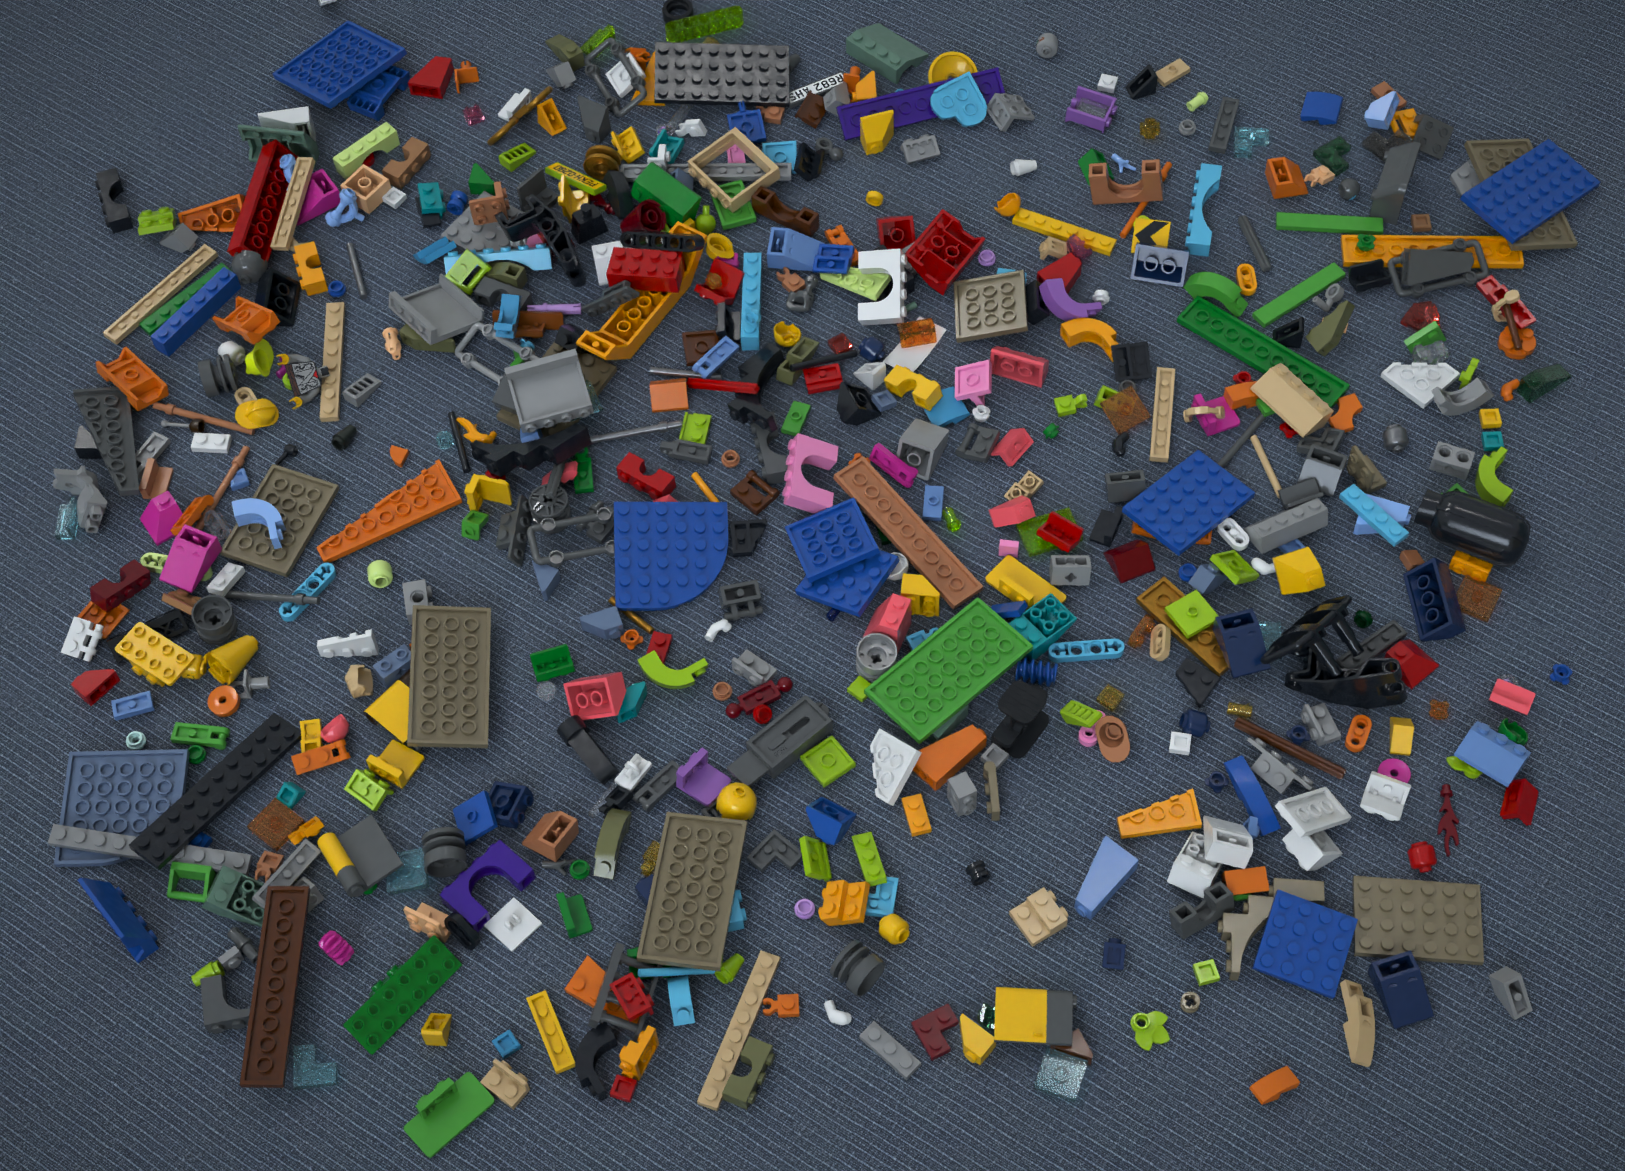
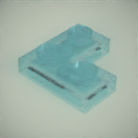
(1246, 137)
(308, 1073)

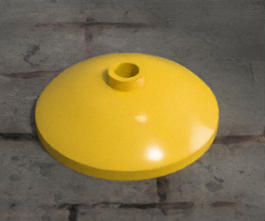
(950, 65)

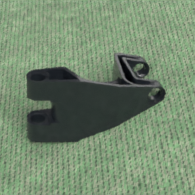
(538, 220)
(1356, 687)

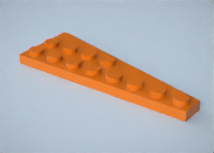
(416, 501)

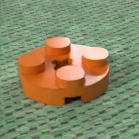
(1527, 340)

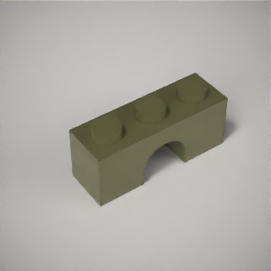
(742, 1090)

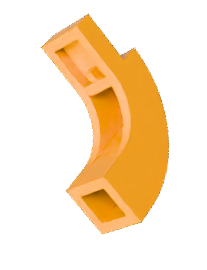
(1089, 330)

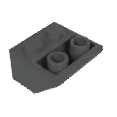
(1325, 467)

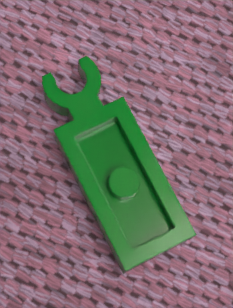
(584, 479)

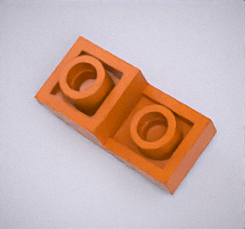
(1272, 1085)

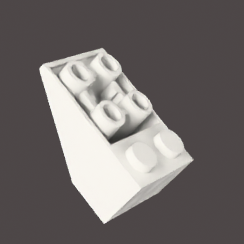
(289, 119)
(1227, 842)
(1191, 868)

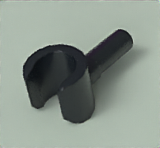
(288, 450)

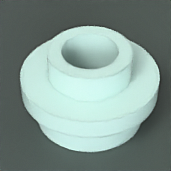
(132, 737)

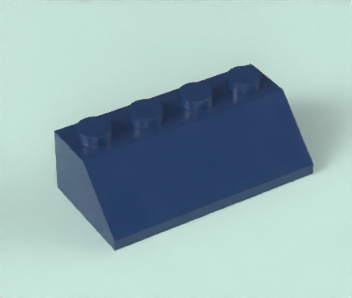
(1434, 601)

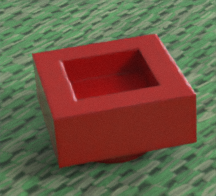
(623, 1088)

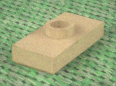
(1172, 72)

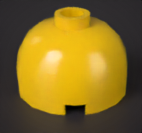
(736, 801)

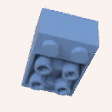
(791, 250)

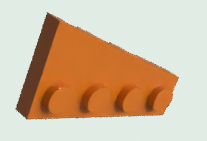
(586, 986)

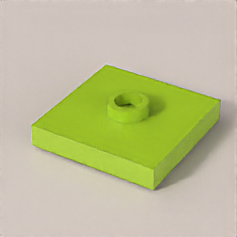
(1234, 567)
(1191, 614)
(827, 761)

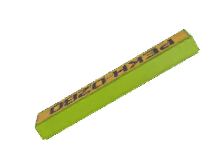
(576, 178)

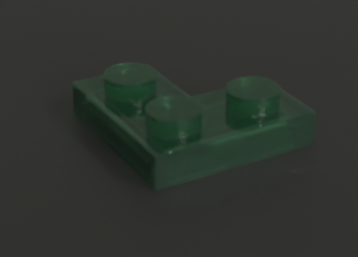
(1331, 153)

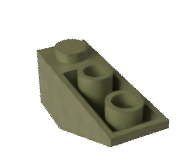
(507, 273)
(1330, 330)
(415, 341)

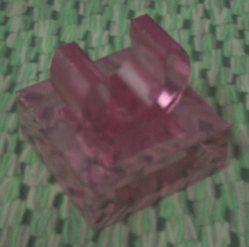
(473, 115)

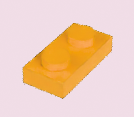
(916, 815)

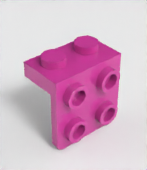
(1210, 422)

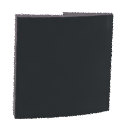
(1131, 361)

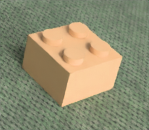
(368, 186)

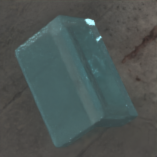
(67, 520)

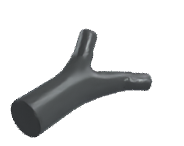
(557, 865)

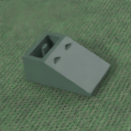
(232, 897)

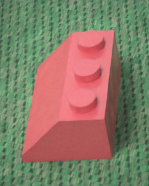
(1019, 366)
(596, 695)

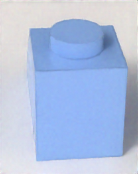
(1382, 111)

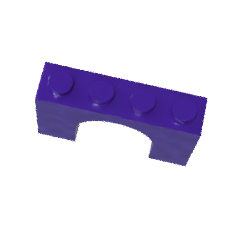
(495, 861)

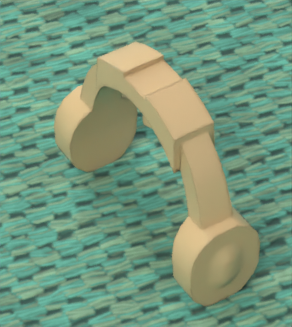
(1509, 298)
(1219, 411)

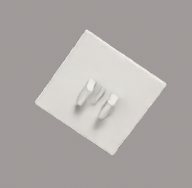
(513, 924)

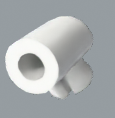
(836, 1016)

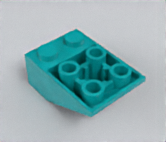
(1043, 624)

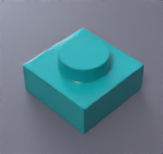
(1492, 440)

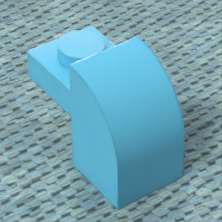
(680, 1000)

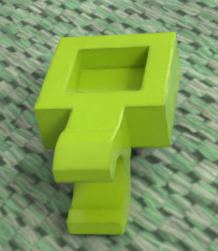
(1067, 405)

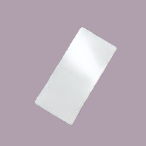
(913, 356)

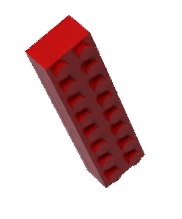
(262, 203)

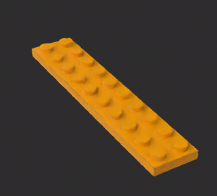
(1388, 246)

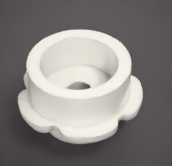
(1101, 296)
(981, 417)

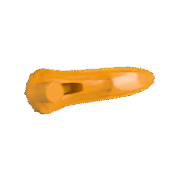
(473, 434)

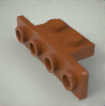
(535, 323)

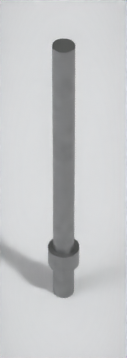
(662, 426)

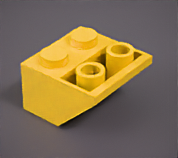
(923, 595)

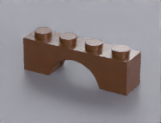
(768, 204)

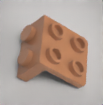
(485, 208)

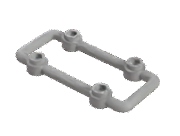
(488, 331)

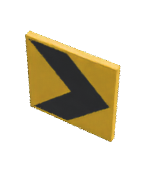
(1150, 232)

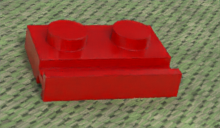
(822, 378)

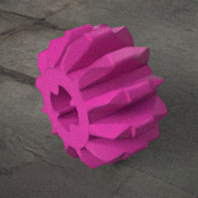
(336, 947)

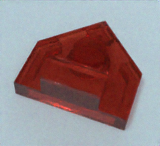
(1421, 315)

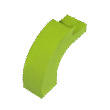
(1487, 483)
(667, 677)

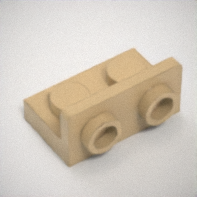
(506, 1084)

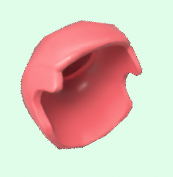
(335, 729)

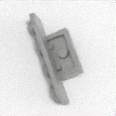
(1275, 771)

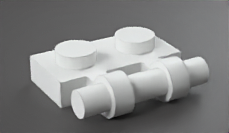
(78, 637)

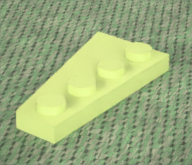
(863, 284)

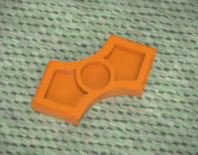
(1348, 408)

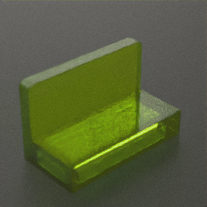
(597, 38)

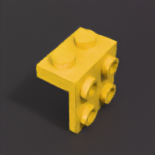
(487, 488)

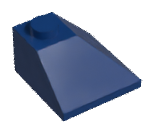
(829, 820)

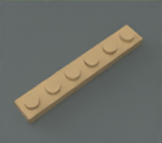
(292, 203)
(1162, 415)

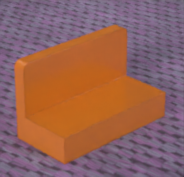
(1246, 880)

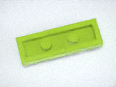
(869, 859)

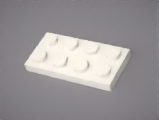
(1313, 812)

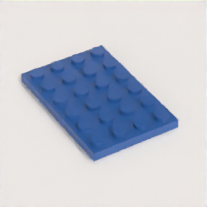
(1188, 502)

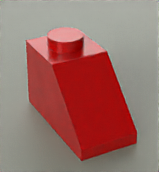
(94, 684)

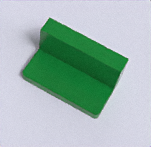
(1091, 157)
(574, 915)

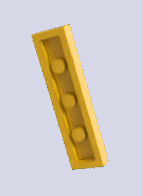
(551, 1032)

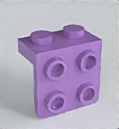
(701, 779)

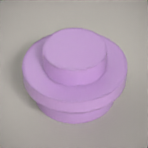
(986, 258)
(804, 909)

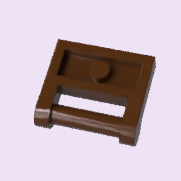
(750, 496)

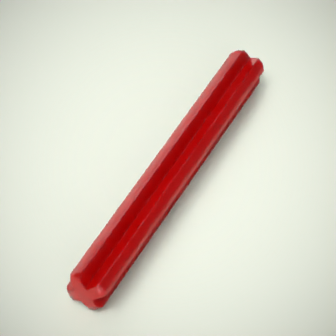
(723, 385)

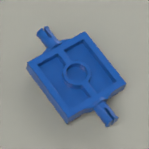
(748, 122)

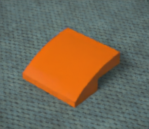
(109, 620)

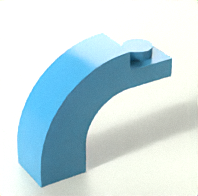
(508, 316)

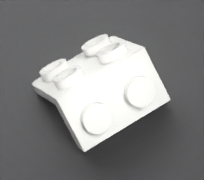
(1385, 796)

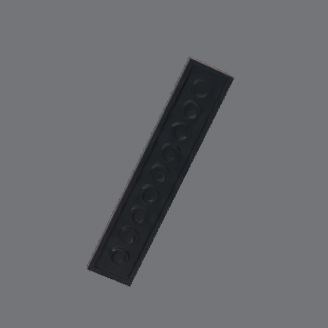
(215, 791)

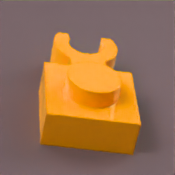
(308, 829)

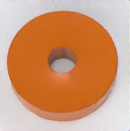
(218, 695)

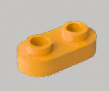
(1247, 280)

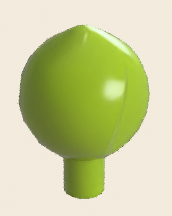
(705, 222)

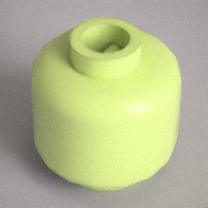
(379, 573)

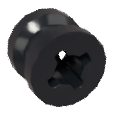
(978, 872)

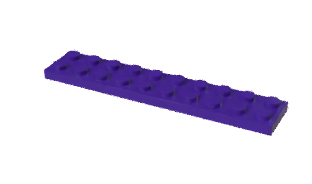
(910, 105)

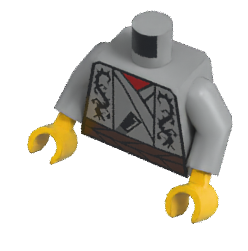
(303, 377)

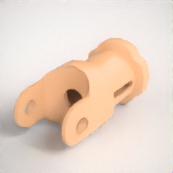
(392, 343)

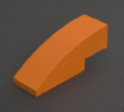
(1240, 395)

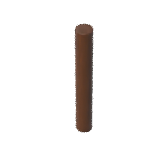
(1512, 327)

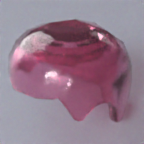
(1077, 248)

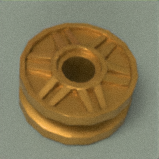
(599, 160)

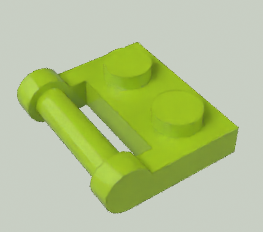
(464, 267)

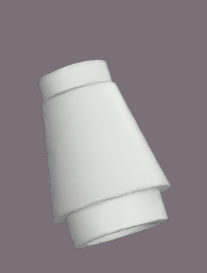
(1020, 167)

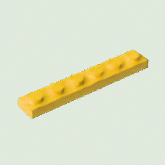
(1063, 230)

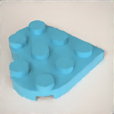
(959, 100)

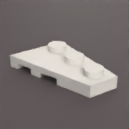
(354, 645)

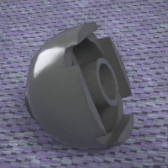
(248, 266)

